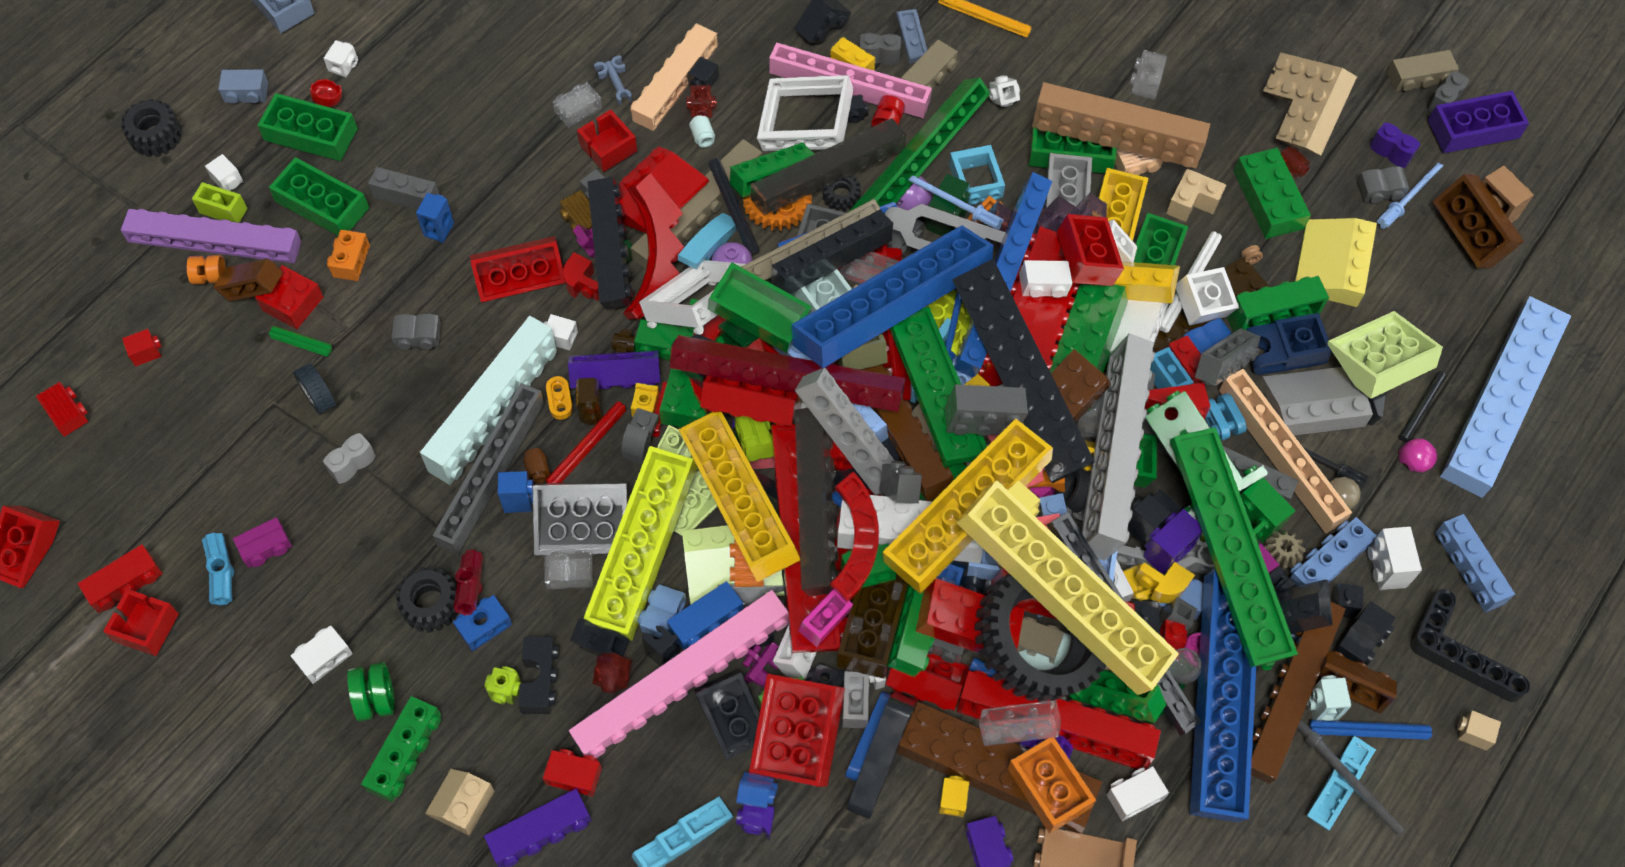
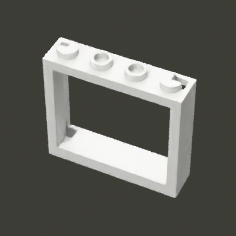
(813, 139)

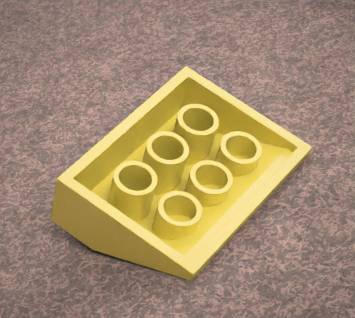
(1339, 255)

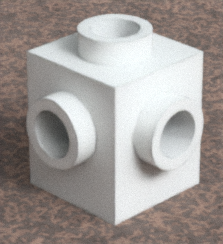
(1008, 95)

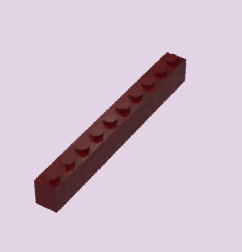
(782, 371)

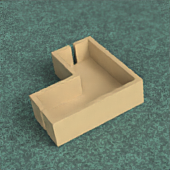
(1316, 99)

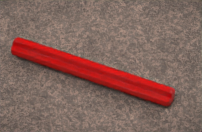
(587, 443)

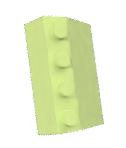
(1385, 353)
(710, 561)

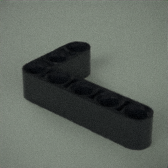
(1460, 653)
(881, 754)

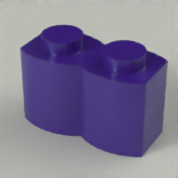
(1394, 145)

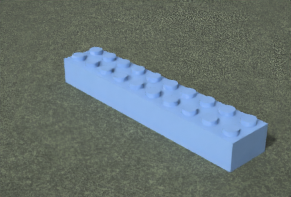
(1505, 397)

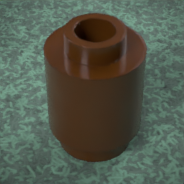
(536, 465)

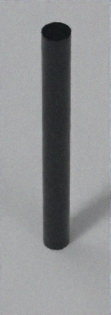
(1422, 407)

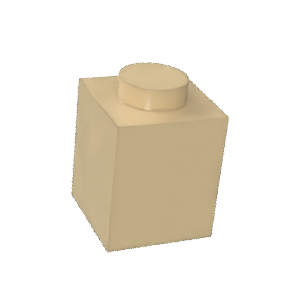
(1478, 730)

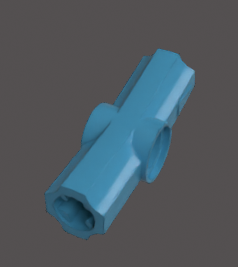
(219, 581)

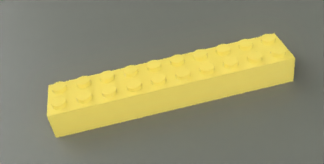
(1067, 588)

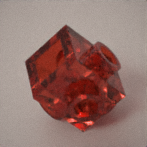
(701, 101)
(611, 672)

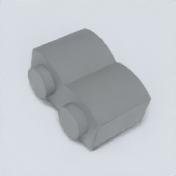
(349, 458)

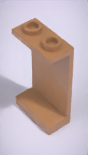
(1080, 850)

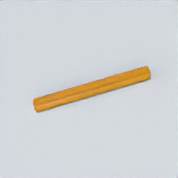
(988, 16)

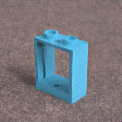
(973, 158)

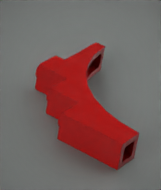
(659, 217)

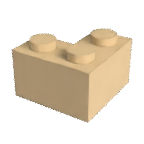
(1197, 192)

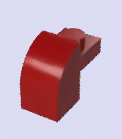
(578, 279)

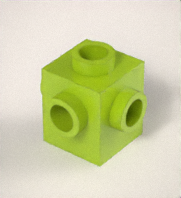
(504, 692)

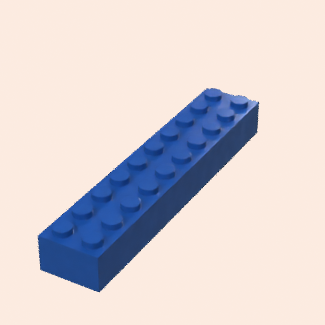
(889, 297)
(1227, 714)

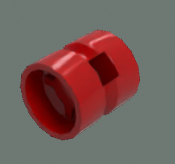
(888, 108)

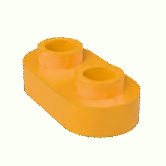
(559, 399)

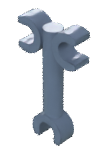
(612, 69)

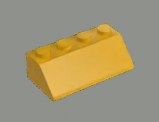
(1149, 281)

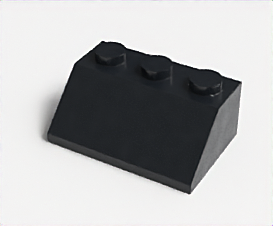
(1306, 606)

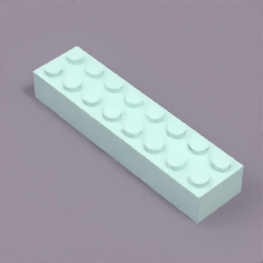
(484, 404)

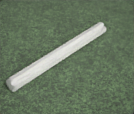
(1198, 266)

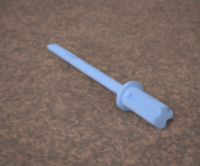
(1397, 209)
(979, 213)

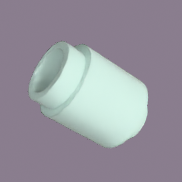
(702, 131)

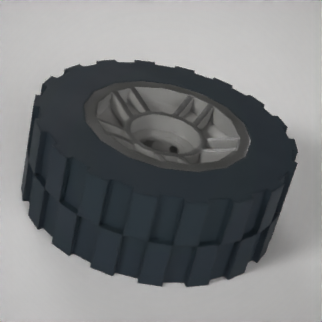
(314, 388)

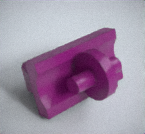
(756, 673)

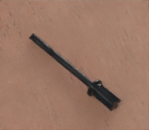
(1342, 471)

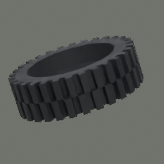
(1069, 677)

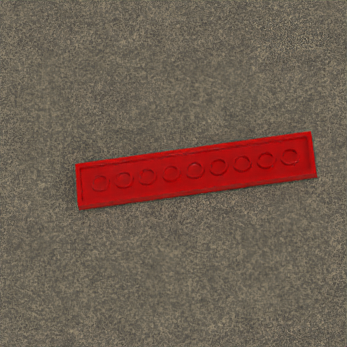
(798, 602)

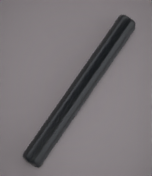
(733, 206)

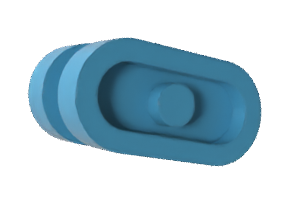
(1225, 417)

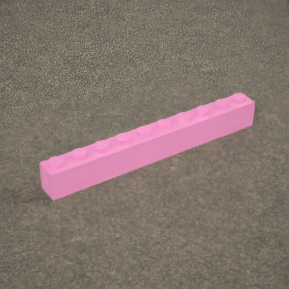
(679, 675)

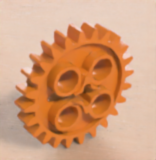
(785, 215)

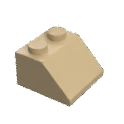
(460, 801)

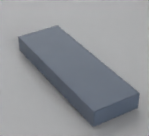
(911, 34)

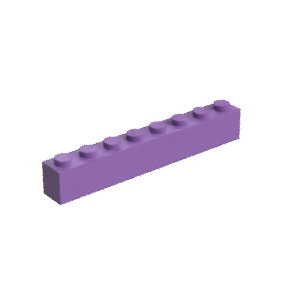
(211, 235)

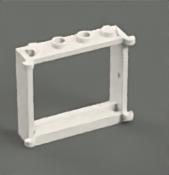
(664, 305)

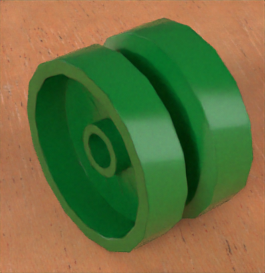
(371, 691)

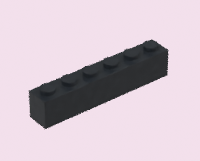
(609, 243)
(832, 252)

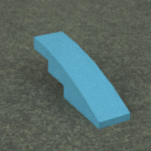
(707, 241)
(1336, 790)
(683, 835)

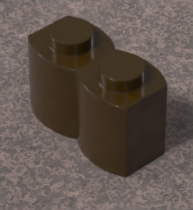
(588, 400)

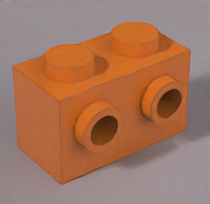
(348, 255)

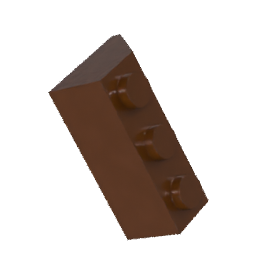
(1364, 685)

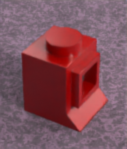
(1174, 634)

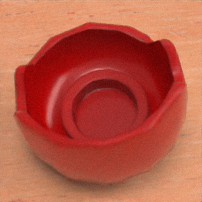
(325, 93)

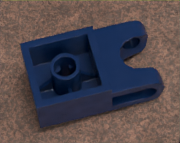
(1291, 344)

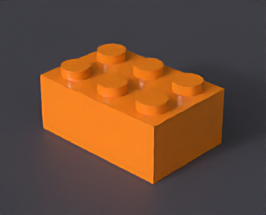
(1051, 784)

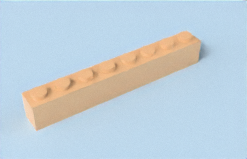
(1286, 452)

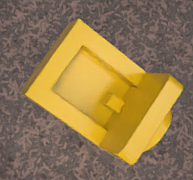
(1140, 592)

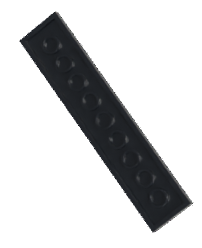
(1023, 366)

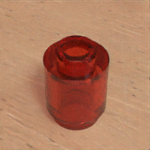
(1296, 162)

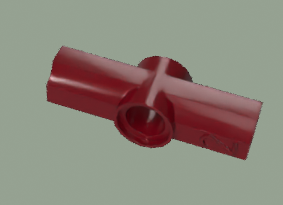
(468, 582)

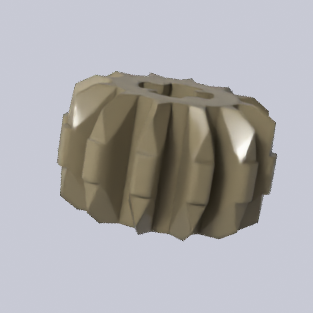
(1293, 549)

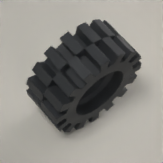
(846, 201)

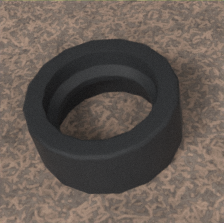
(1076, 490)

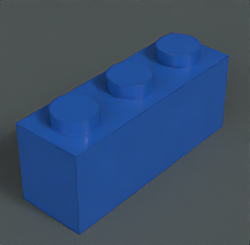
(705, 615)

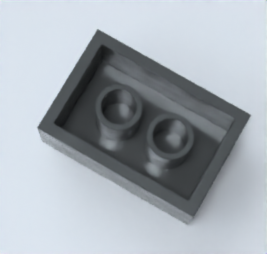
(984, 409)

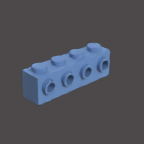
(1335, 554)
(1474, 563)

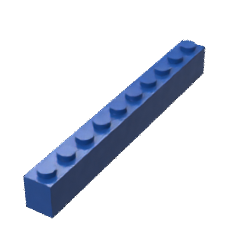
(1008, 261)

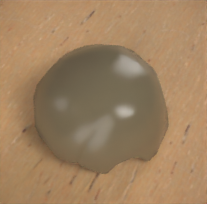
(1347, 490)

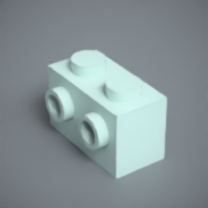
(1329, 699)

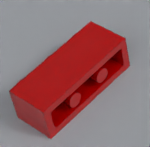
(127, 572)

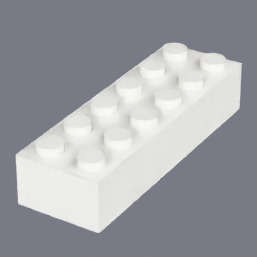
(892, 521)

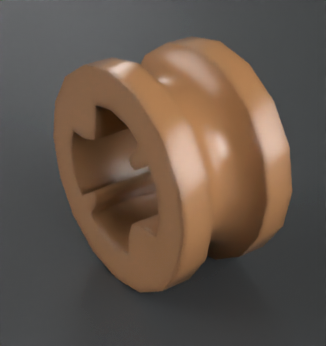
(1252, 254)

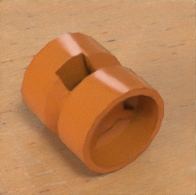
(203, 270)

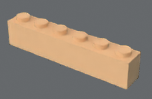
(673, 77)

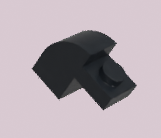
(597, 639)

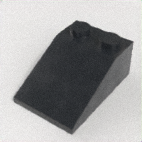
(730, 712)

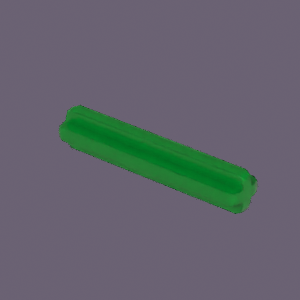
(300, 341)

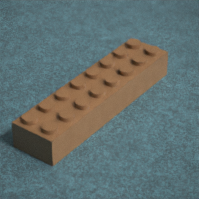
(1120, 125)

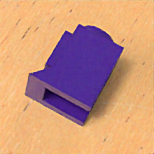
(756, 820)

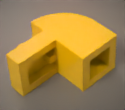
(1165, 587)

